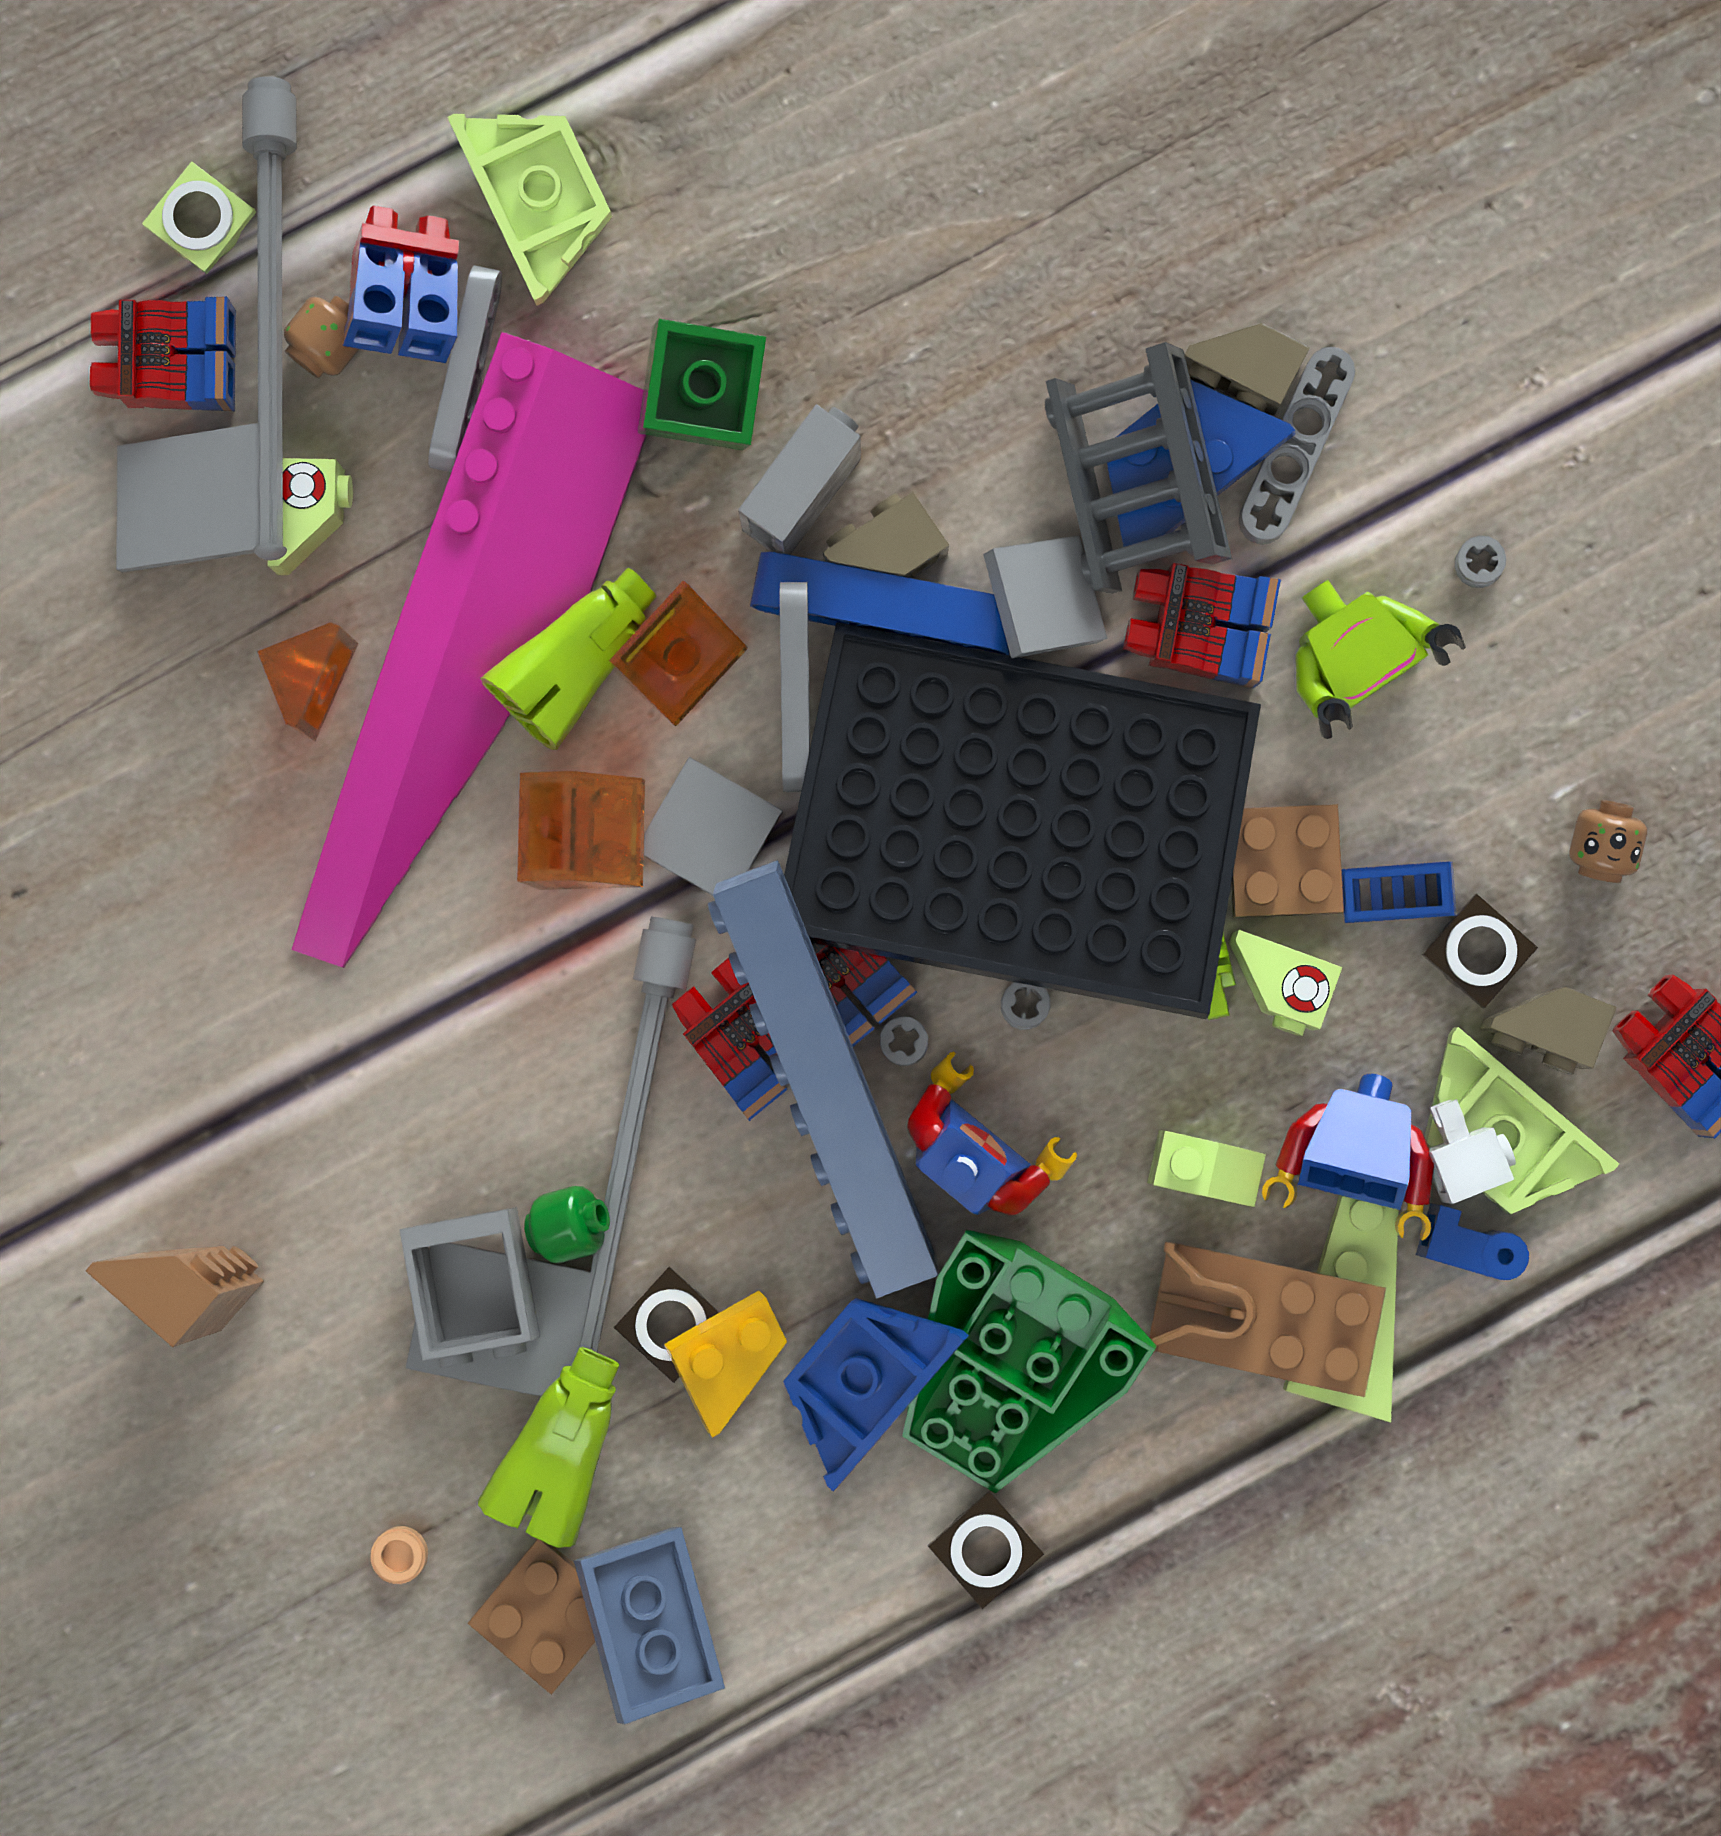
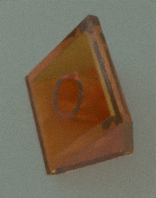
(678, 654)
(308, 674)

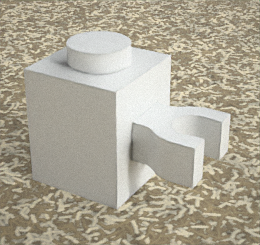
(1467, 1160)

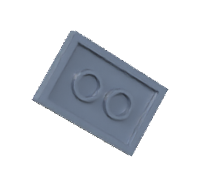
(649, 1625)

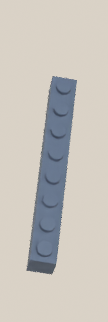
(825, 1079)

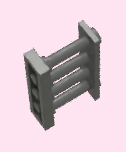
(1188, 482)

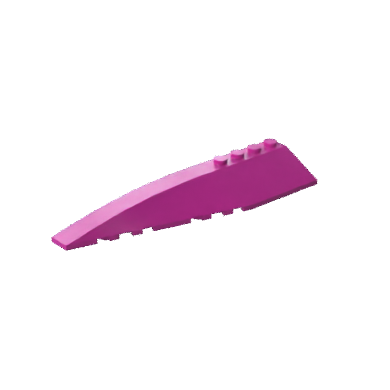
(500, 565)

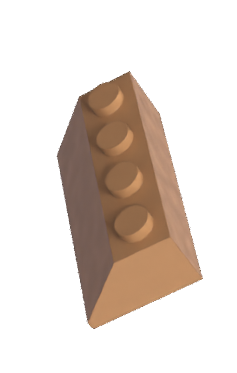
(181, 1290)

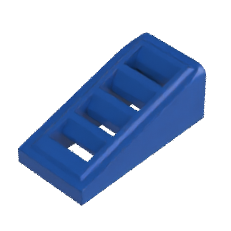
(1445, 891)

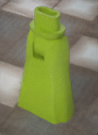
(563, 666)
(556, 1454)

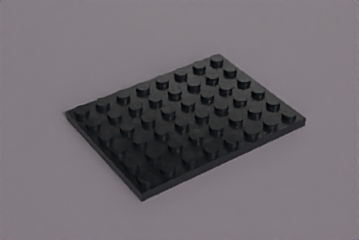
(1021, 820)

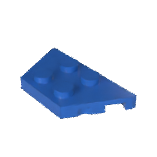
(1235, 442)
(864, 1379)

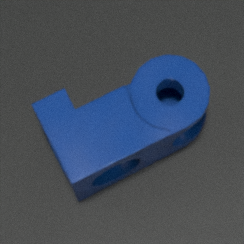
(1488, 1253)

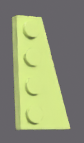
(1364, 1250)

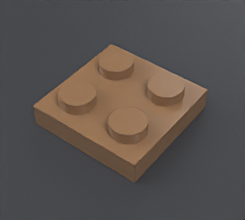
(1288, 862)
(538, 1616)

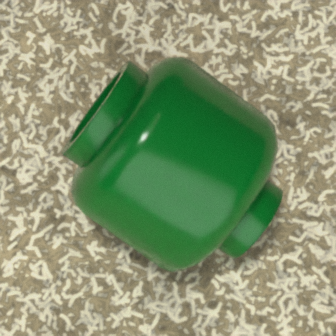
(566, 1224)

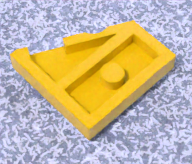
(726, 1358)

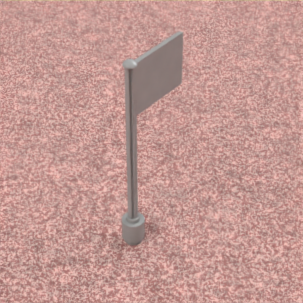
(224, 486)
(568, 1301)

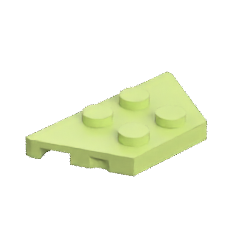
(536, 192)
(1546, 1146)

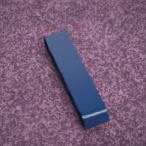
(883, 602)

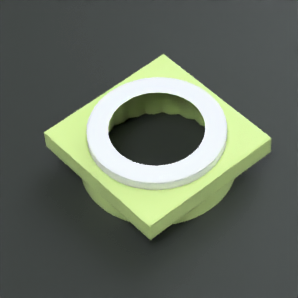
(207, 250)

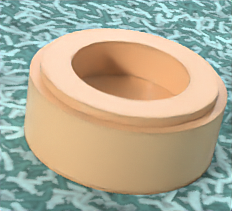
(399, 1555)

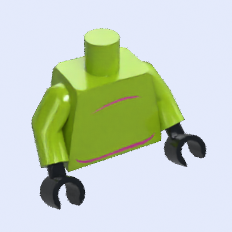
(1361, 650)

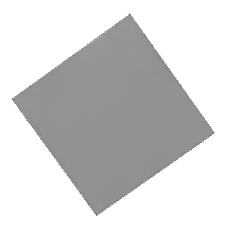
(1044, 596)
(708, 827)

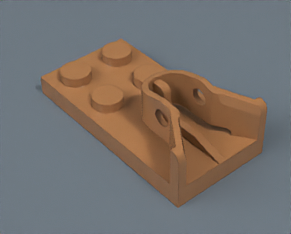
(1267, 1318)

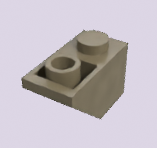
(1248, 364)
(895, 542)
(1557, 1024)

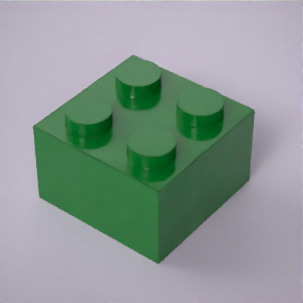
(701, 384)

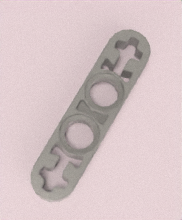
(465, 366)
(1300, 447)
(794, 683)

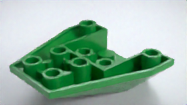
(1035, 1363)

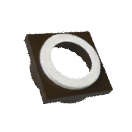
(1444, 951)
(667, 1287)
(991, 1513)

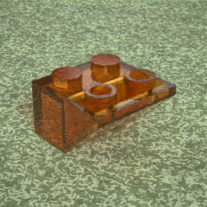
(580, 830)

